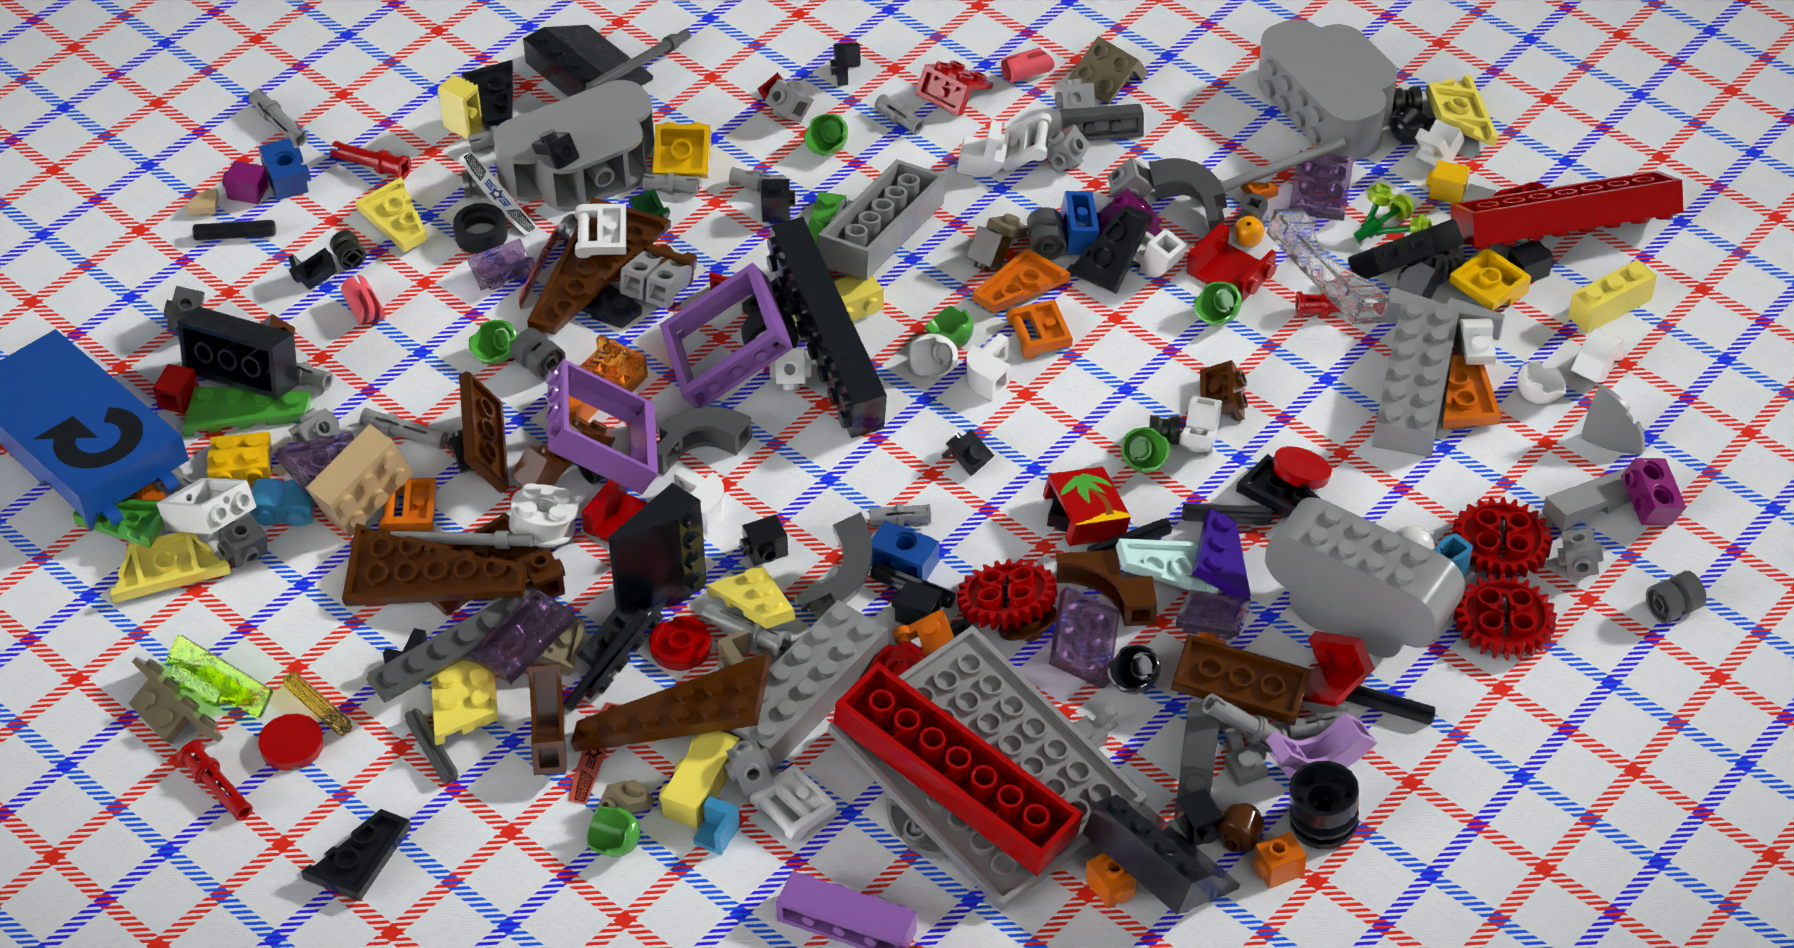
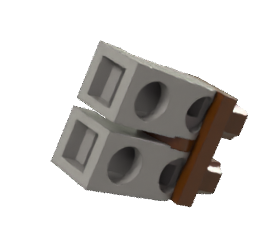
(658, 275)

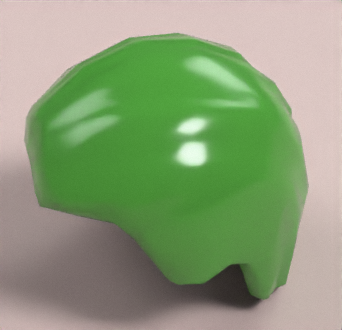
(826, 134)
(1218, 303)
(953, 325)
(493, 342)
(1145, 450)
(613, 832)

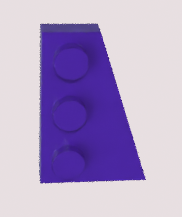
(1220, 556)

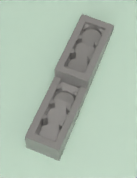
(1467, 310)
(1584, 500)

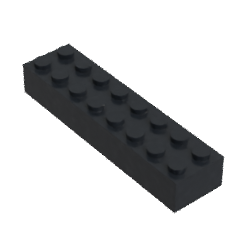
(826, 327)

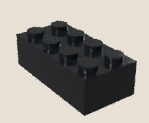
(238, 352)

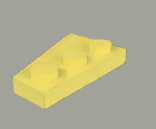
(394, 215)
(755, 595)

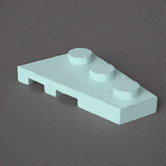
(1164, 560)

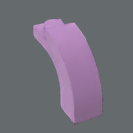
(1341, 743)

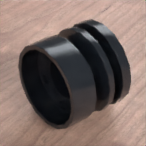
(1324, 804)

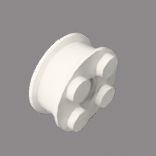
(545, 513)

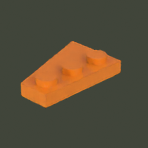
(1019, 280)
(1469, 396)

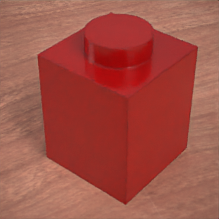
(175, 388)

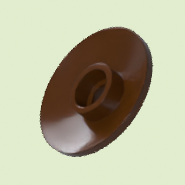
(1027, 631)

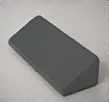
(1106, 121)

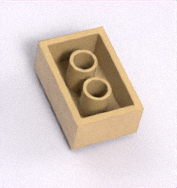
(360, 480)

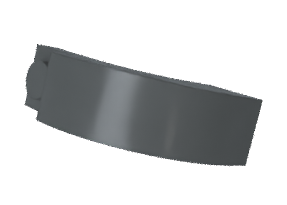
(1191, 179)
(700, 428)
(856, 547)
(1198, 751)

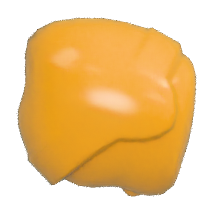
(1249, 231)

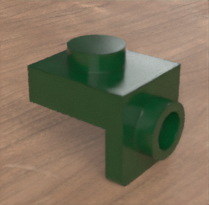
(649, 203)

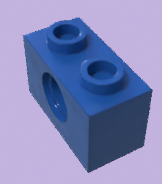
(284, 168)
(1079, 221)
(905, 550)

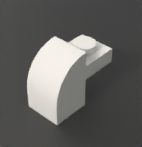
(1439, 143)
(983, 156)
(1159, 253)
(1476, 341)
(1598, 355)
(987, 368)
(1201, 424)
(707, 490)

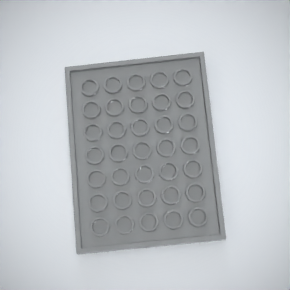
(1009, 713)

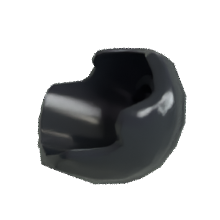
(1407, 124)
(1134, 669)

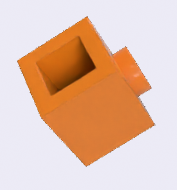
(1279, 860)
(1110, 880)

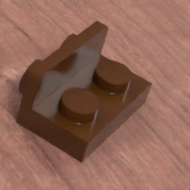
(1225, 384)

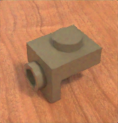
(1008, 225)
(732, 648)
(627, 795)

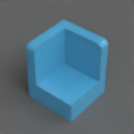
(719, 825)

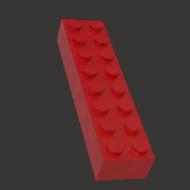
(1568, 208)
(957, 768)

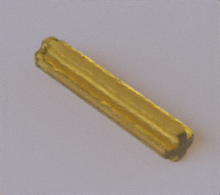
(317, 703)

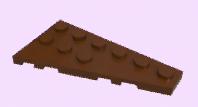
(580, 280)
(418, 571)
(702, 705)

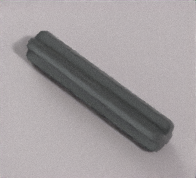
(435, 753)

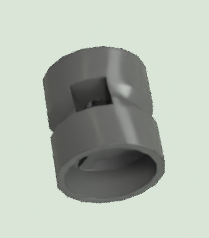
(1046, 233)
(536, 352)
(1676, 596)

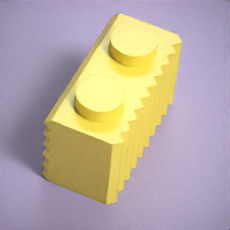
(460, 106)

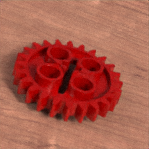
(1524, 538)
(1029, 593)
(1527, 615)

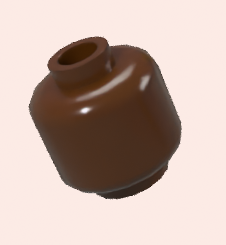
(1241, 827)

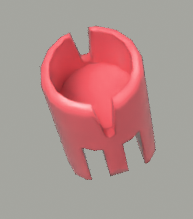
(1026, 65)
(362, 300)

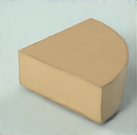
(204, 203)

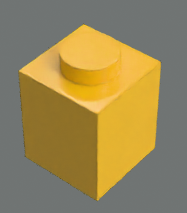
(1448, 181)

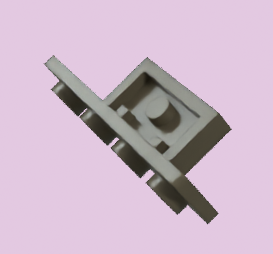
(166, 707)

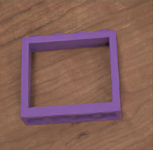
(742, 362)
(631, 472)

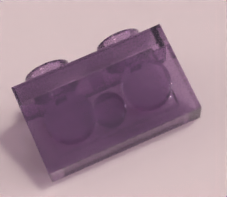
(501, 264)

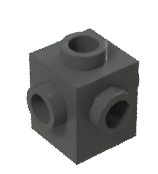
(183, 302)
(242, 541)

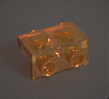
(617, 364)

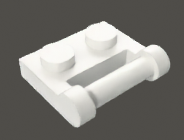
(1019, 139)
(610, 229)
(801, 796)

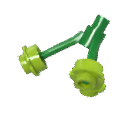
(1399, 208)

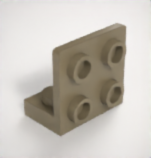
(1108, 69)

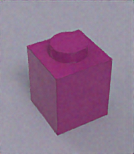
(245, 182)

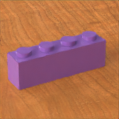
(844, 914)

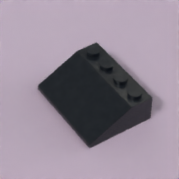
(576, 56)
(659, 553)
(1156, 854)

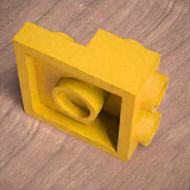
(682, 149)
(1491, 280)
(240, 457)

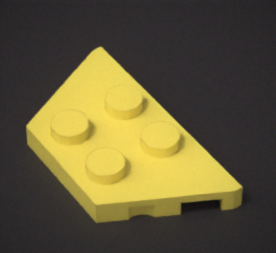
(1462, 108)
(168, 564)
(463, 699)

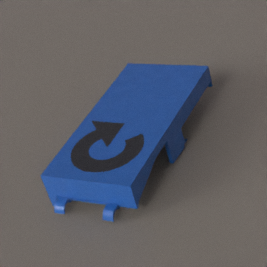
(82, 429)

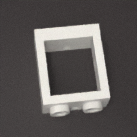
(210, 506)

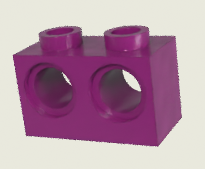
(1653, 491)

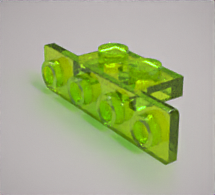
(215, 678)

